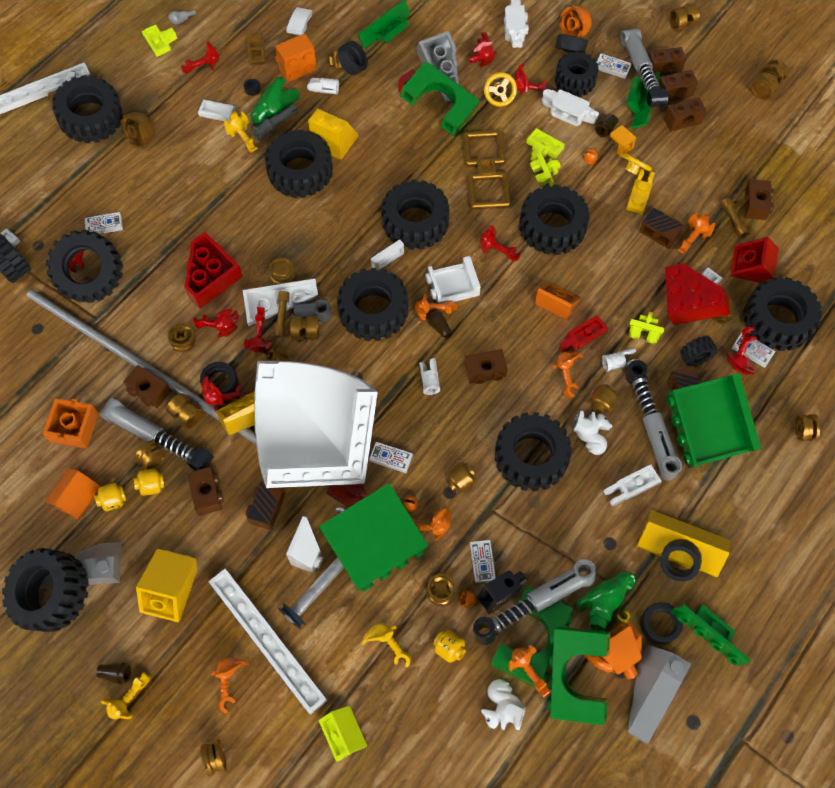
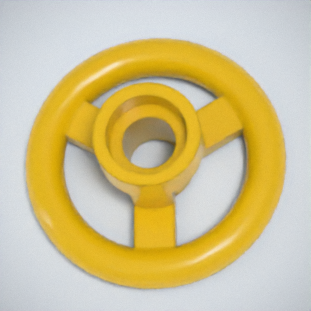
(487, 88)
(635, 164)

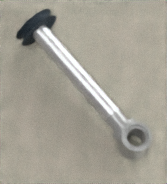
(293, 614)

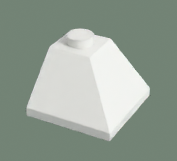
(304, 549)

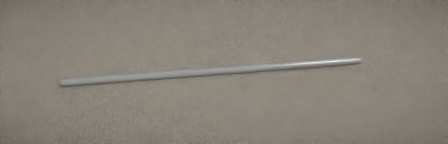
(128, 356)

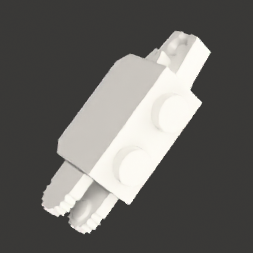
(515, 24)
(569, 107)

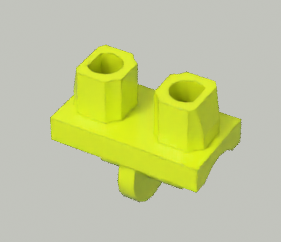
(551, 166)
(654, 332)

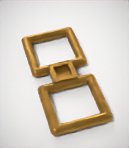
(486, 169)

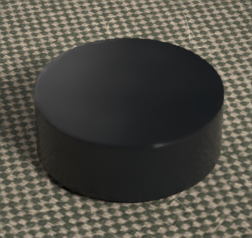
(252, 87)

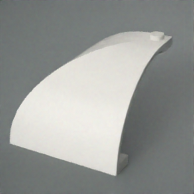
(312, 424)

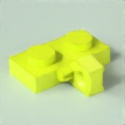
(159, 40)
(544, 143)

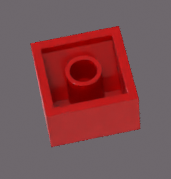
(755, 260)

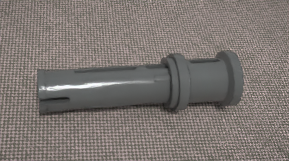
(269, 125)

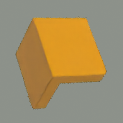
(624, 138)

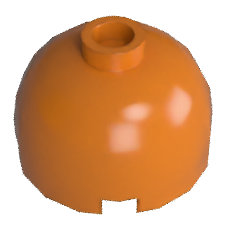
(576, 21)

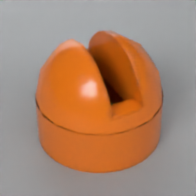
(590, 156)
(410, 507)
(467, 599)

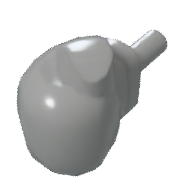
(178, 17)

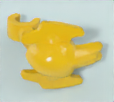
(236, 125)
(382, 633)
(117, 708)

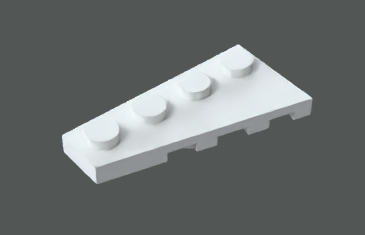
(266, 297)

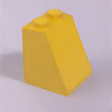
(334, 131)
(166, 585)

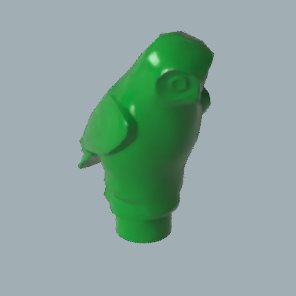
(274, 100)
(606, 599)

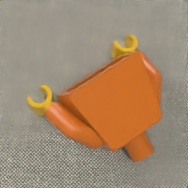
(624, 649)

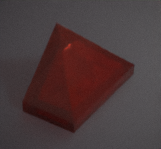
(347, 493)

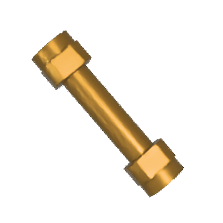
(741, 229)
(283, 299)

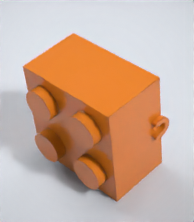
(296, 57)
(70, 423)

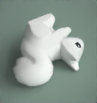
(588, 429)
(508, 709)

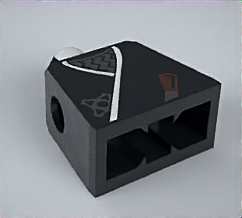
(500, 590)

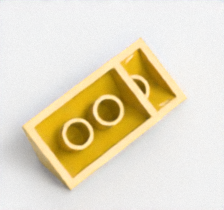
(238, 414)
(662, 529)

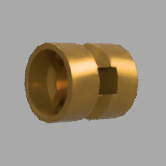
(684, 16)
(304, 327)
(186, 412)
(441, 590)

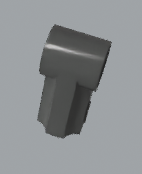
(314, 309)

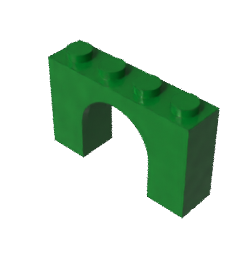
(431, 79)
(551, 617)
(565, 702)

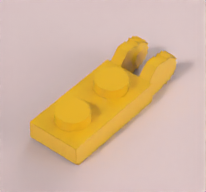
(640, 193)

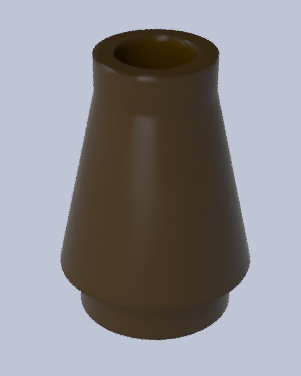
(606, 126)
(439, 323)
(116, 673)

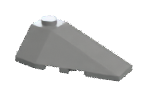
(441, 53)
(100, 562)
(654, 688)

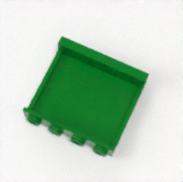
(713, 420)
(374, 537)

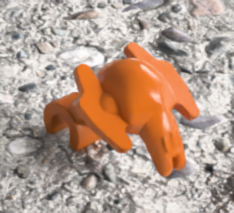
(701, 226)
(423, 307)
(564, 362)
(440, 524)
(522, 658)
(223, 671)

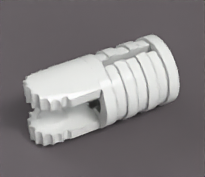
(324, 85)
(617, 360)
(430, 377)

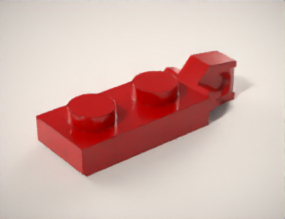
(583, 334)

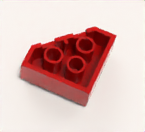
(209, 271)
(693, 296)

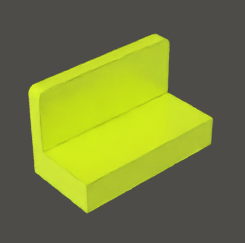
(342, 733)

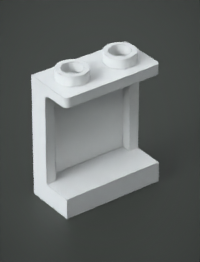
(453, 282)

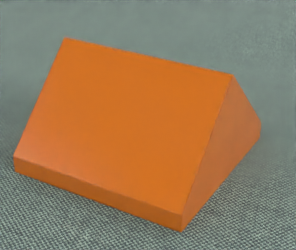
(556, 300)
(73, 493)

